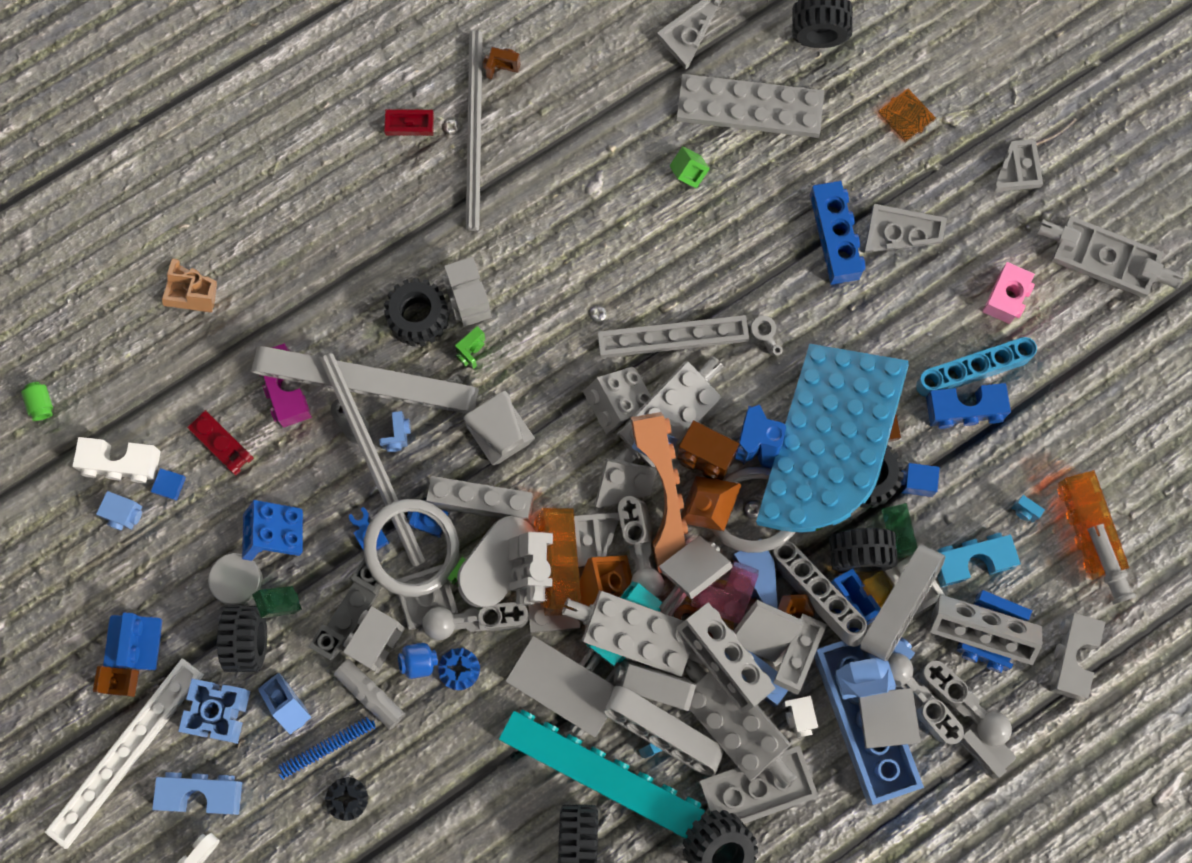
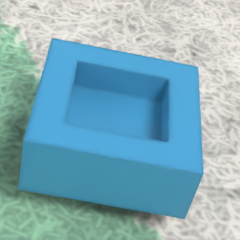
(1027, 509)

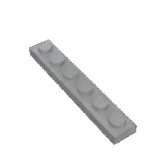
(673, 336)

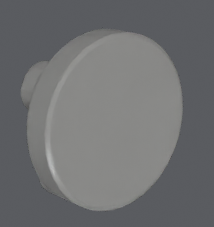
(234, 579)

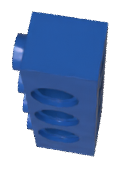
(838, 268)

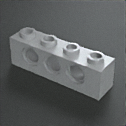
(986, 629)
(726, 672)

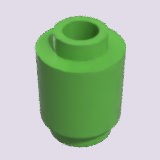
(37, 401)

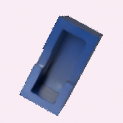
(852, 589)

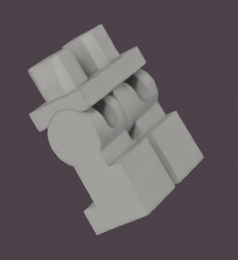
(530, 567)

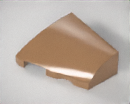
(189, 289)

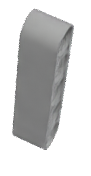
(903, 602)
(823, 603)
(664, 731)

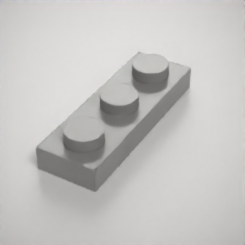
(800, 655)

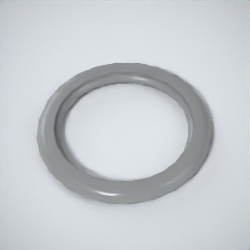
(746, 545)
(374, 565)

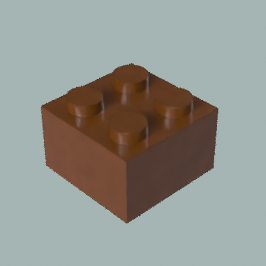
(707, 451)

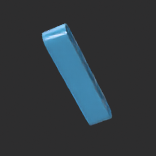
(984, 359)

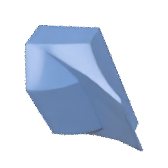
(865, 678)

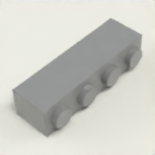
(479, 499)

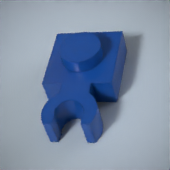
(363, 524)

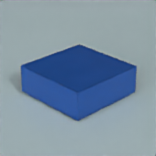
(168, 484)

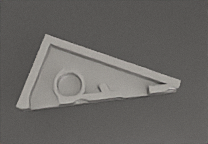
(687, 31)

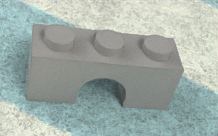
(1068, 676)

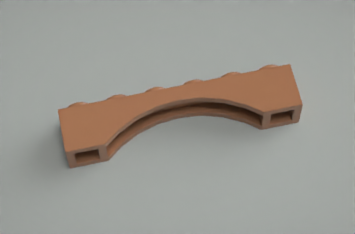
(651, 438)

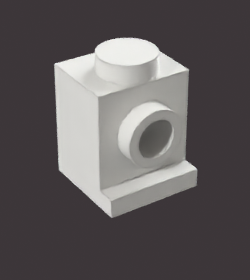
(801, 716)

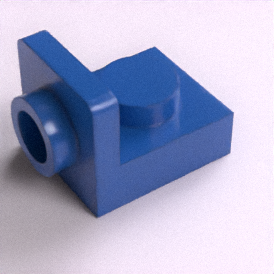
(425, 523)

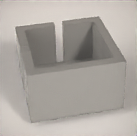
(466, 292)
(371, 637)

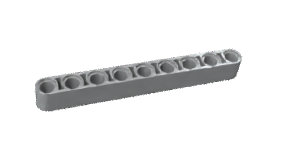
(367, 380)

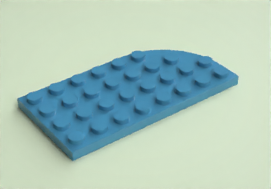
(832, 438)

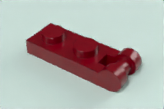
(220, 442)

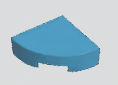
(649, 750)

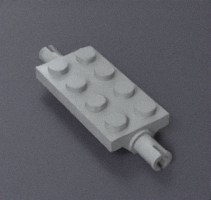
(1108, 256)
(681, 399)
(633, 632)
(746, 737)

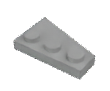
(901, 228)

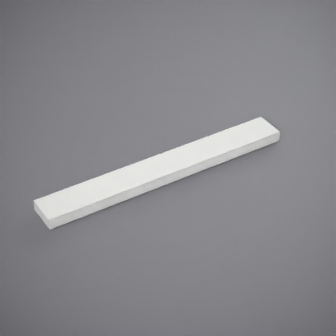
(123, 754)

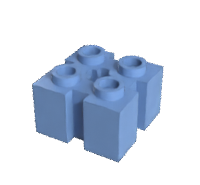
(207, 696)

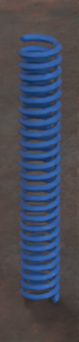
(329, 749)

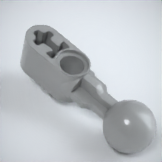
(640, 549)
(440, 622)
(902, 672)
(992, 727)

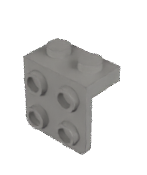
(616, 397)

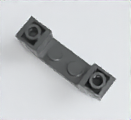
(360, 597)

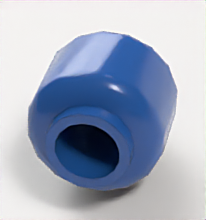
(417, 660)

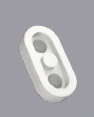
(203, 848)

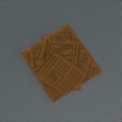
(906, 115)

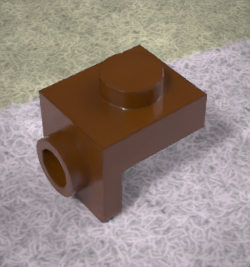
(503, 59)
(796, 605)
(115, 681)

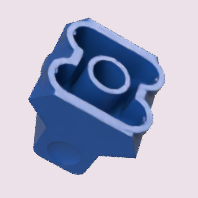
(760, 437)

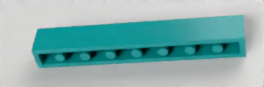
(600, 774)

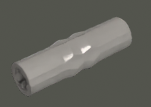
(369, 694)

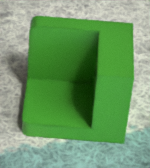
(689, 167)

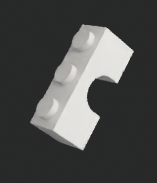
(93, 458)

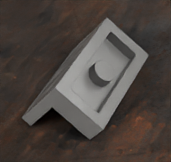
(992, 758)

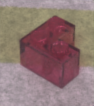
(732, 597)

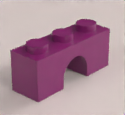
(288, 406)

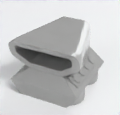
(498, 428)

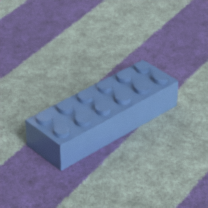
(880, 770)

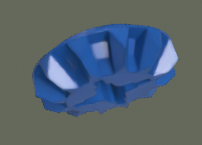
(466, 678)

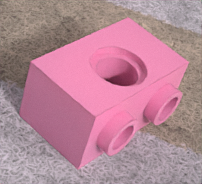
(999, 303)

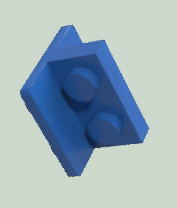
(133, 642)

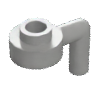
(767, 336)

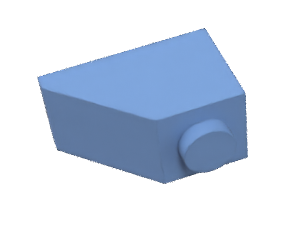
(284, 703)

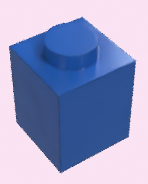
(920, 480)

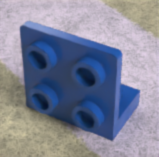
(272, 529)

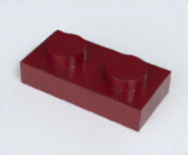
(409, 122)

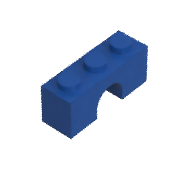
(947, 410)

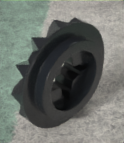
(355, 808)

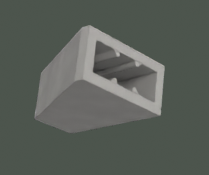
(655, 684)

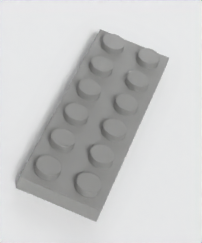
(750, 105)

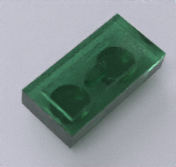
(899, 521)
(277, 601)

